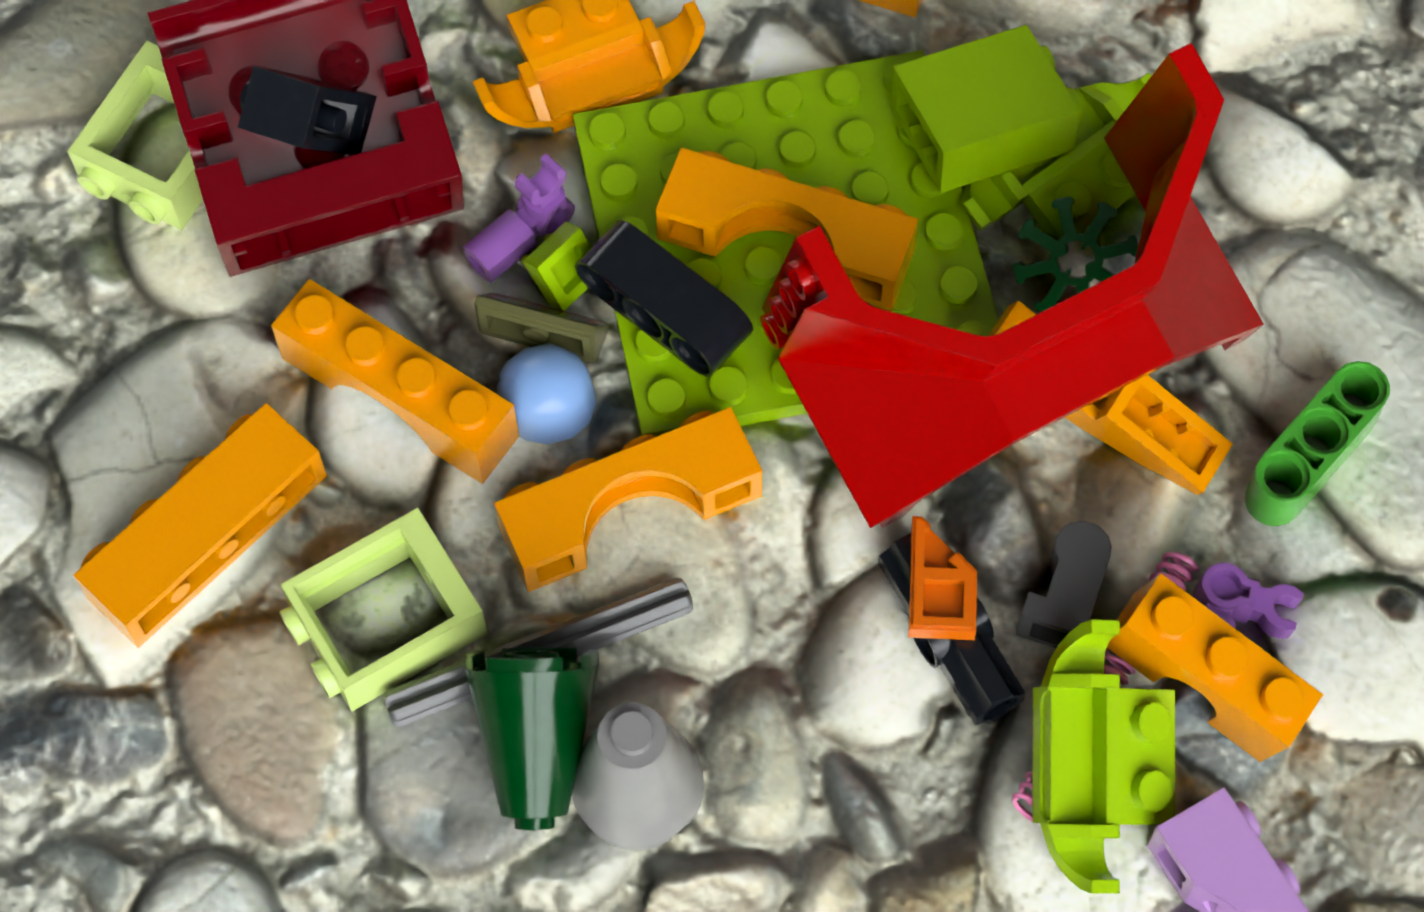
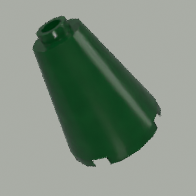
(533, 726)

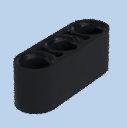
(664, 298)

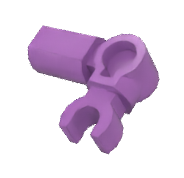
(513, 234)
(1241, 598)

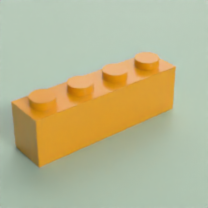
(200, 524)

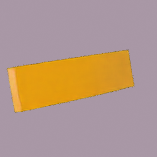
(1147, 425)

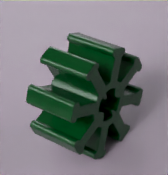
(1060, 247)

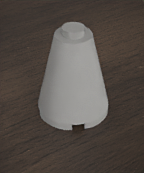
(637, 779)

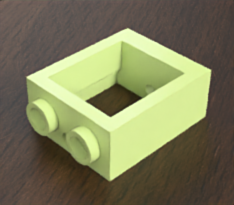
(107, 176)
(360, 562)

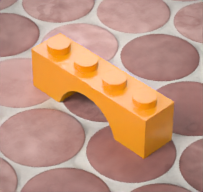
(718, 201)
(441, 404)
(698, 464)

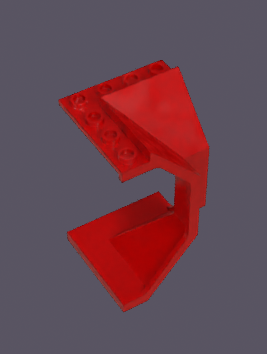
(926, 403)

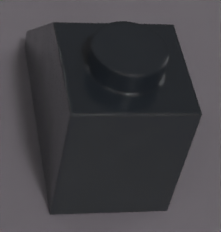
(305, 111)

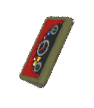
(539, 324)

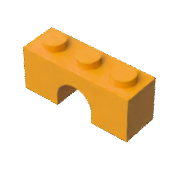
(1253, 694)

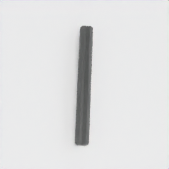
(585, 632)

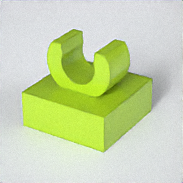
(554, 265)

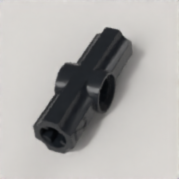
(972, 667)

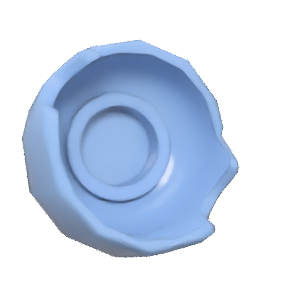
(549, 393)

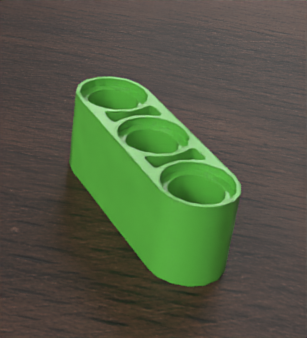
(1325, 418)

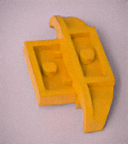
(588, 60)

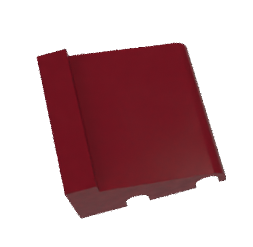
(292, 201)

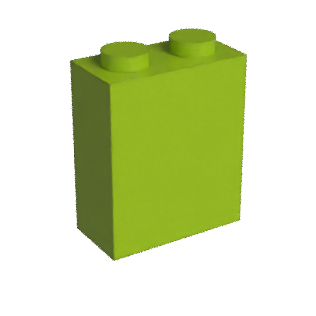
(985, 107)

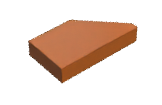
(940, 588)

